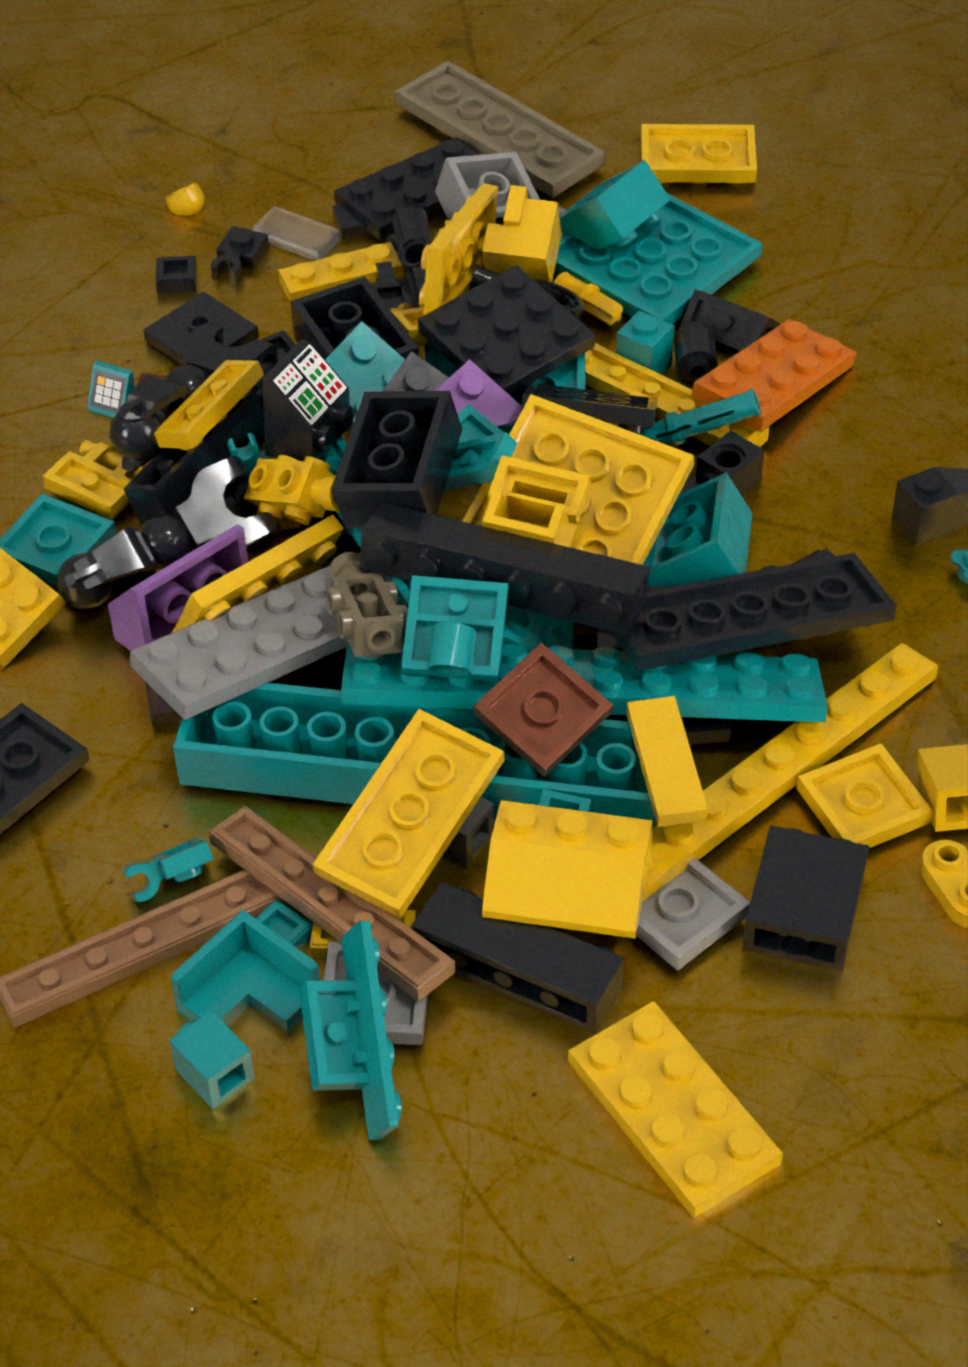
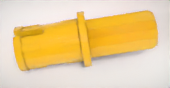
(595, 302)

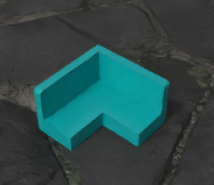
(244, 968)

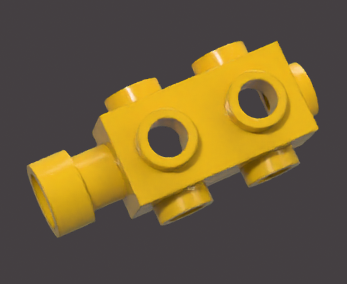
(292, 488)

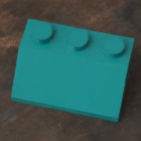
(702, 536)

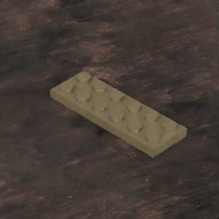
(500, 124)

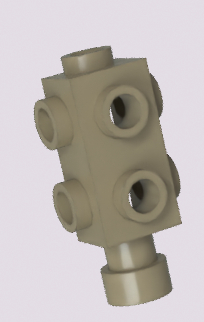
(365, 608)

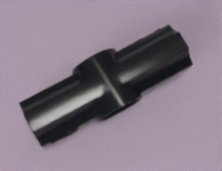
(412, 235)

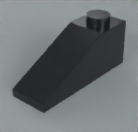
(931, 503)

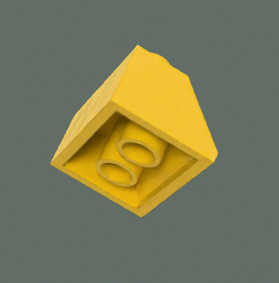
(567, 869)

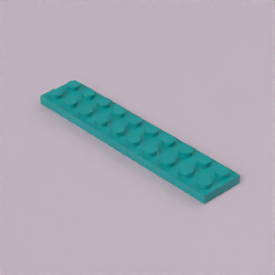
(703, 688)

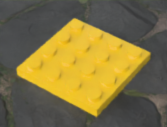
(629, 475)

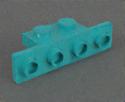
(348, 1033)

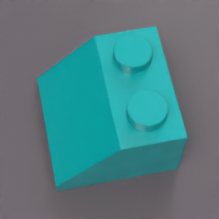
(616, 208)

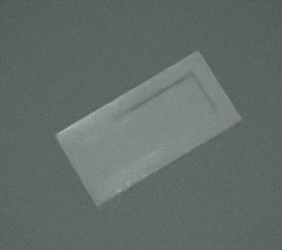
(297, 233)

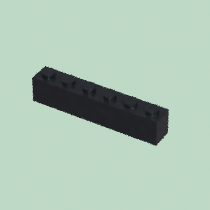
(538, 573)

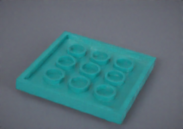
(663, 261)

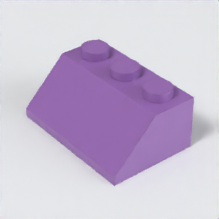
(157, 603)

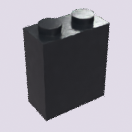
(805, 897)

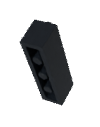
(171, 473)
(523, 959)

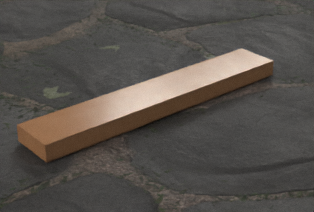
(288, 871)
(130, 947)

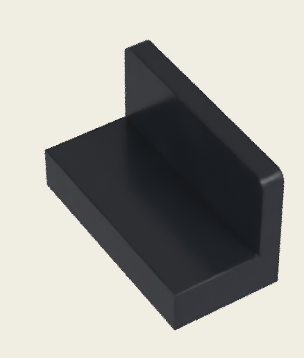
(727, 321)

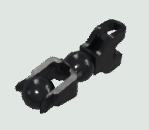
(158, 398)
(136, 554)

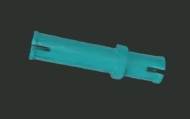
(703, 419)

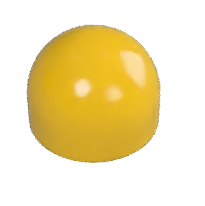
(186, 200)

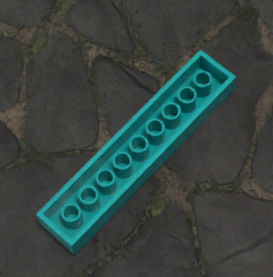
(316, 749)

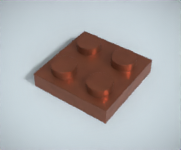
(542, 709)

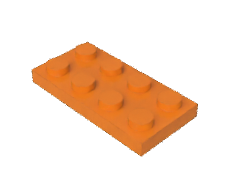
(781, 368)

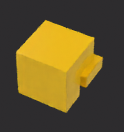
(526, 239)
(536, 500)

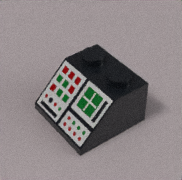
(304, 405)

